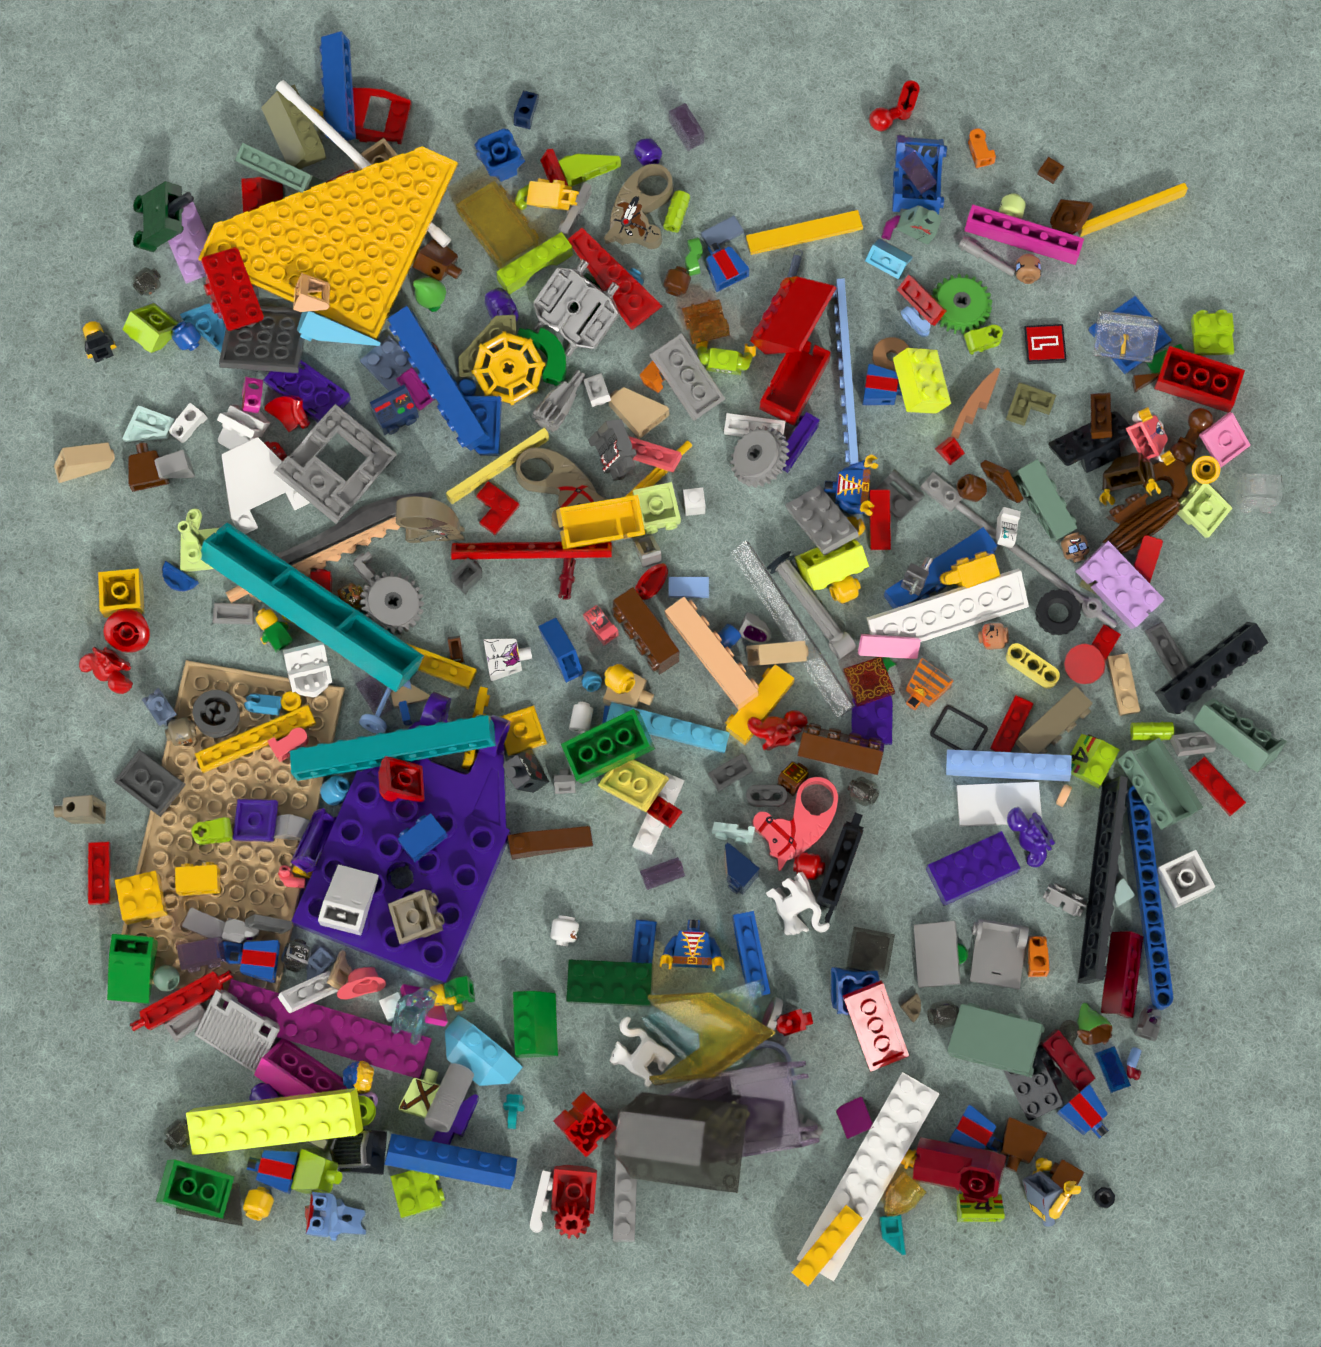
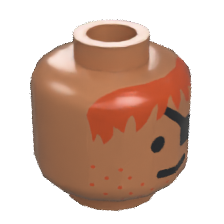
(993, 636)

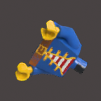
(853, 487)
(692, 949)

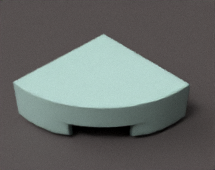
(1123, 893)

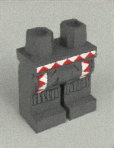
(614, 448)

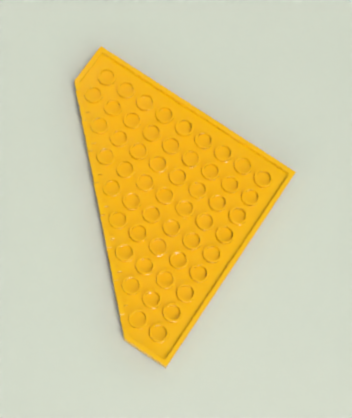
(346, 232)

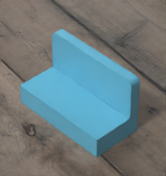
(888, 258)

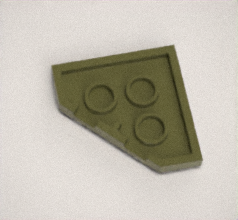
(493, 329)

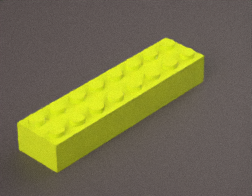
(274, 1121)

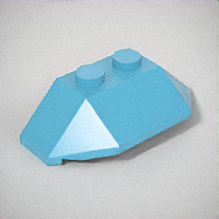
(479, 1053)

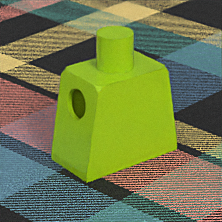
(315, 1174)

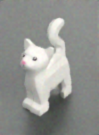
(798, 901)
(645, 1053)

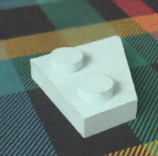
(147, 426)

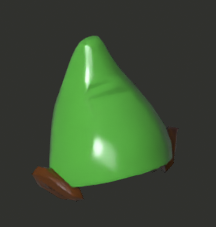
(1093, 1026)

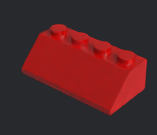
(259, 192)

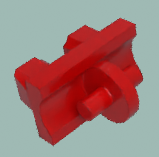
(793, 1022)

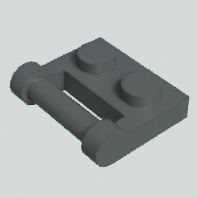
(898, 503)

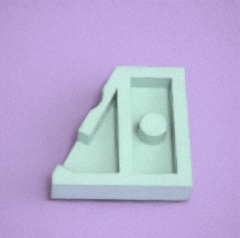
(724, 831)

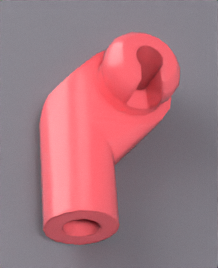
(289, 879)

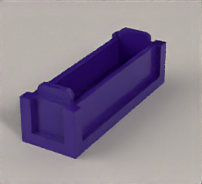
(800, 438)
(313, 840)

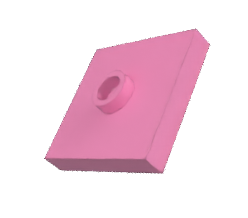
(1225, 439)

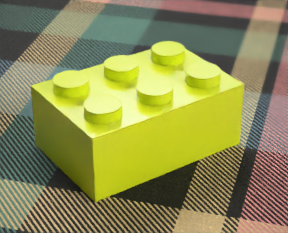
(921, 380)
(834, 567)

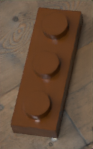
(1101, 415)

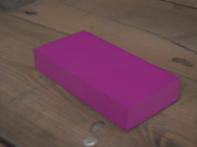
(416, 388)

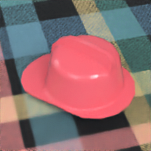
(361, 982)

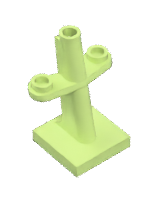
(192, 542)

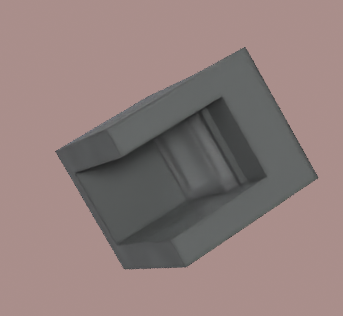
(466, 575)

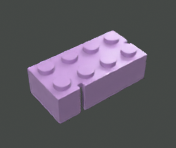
(1120, 585)

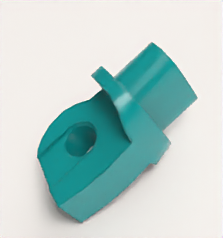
(513, 1104)

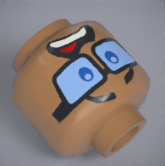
(1028, 268)
(1075, 547)

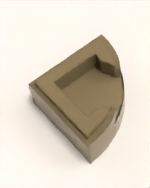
(912, 1007)

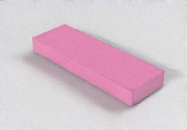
(889, 646)

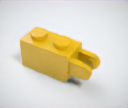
(972, 571)

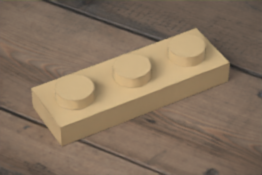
(1123, 684)

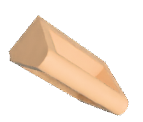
(305, 302)

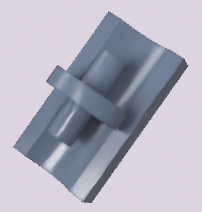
(159, 707)

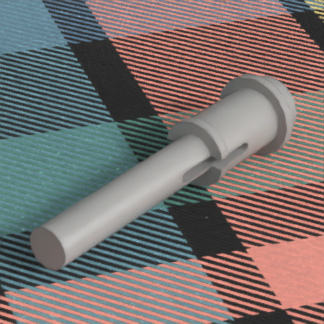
(978, 251)

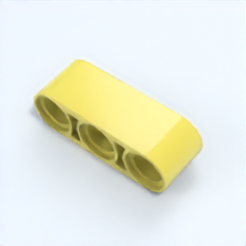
(1029, 657)

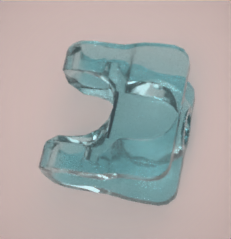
(412, 1012)

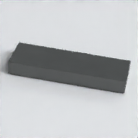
(1166, 649)

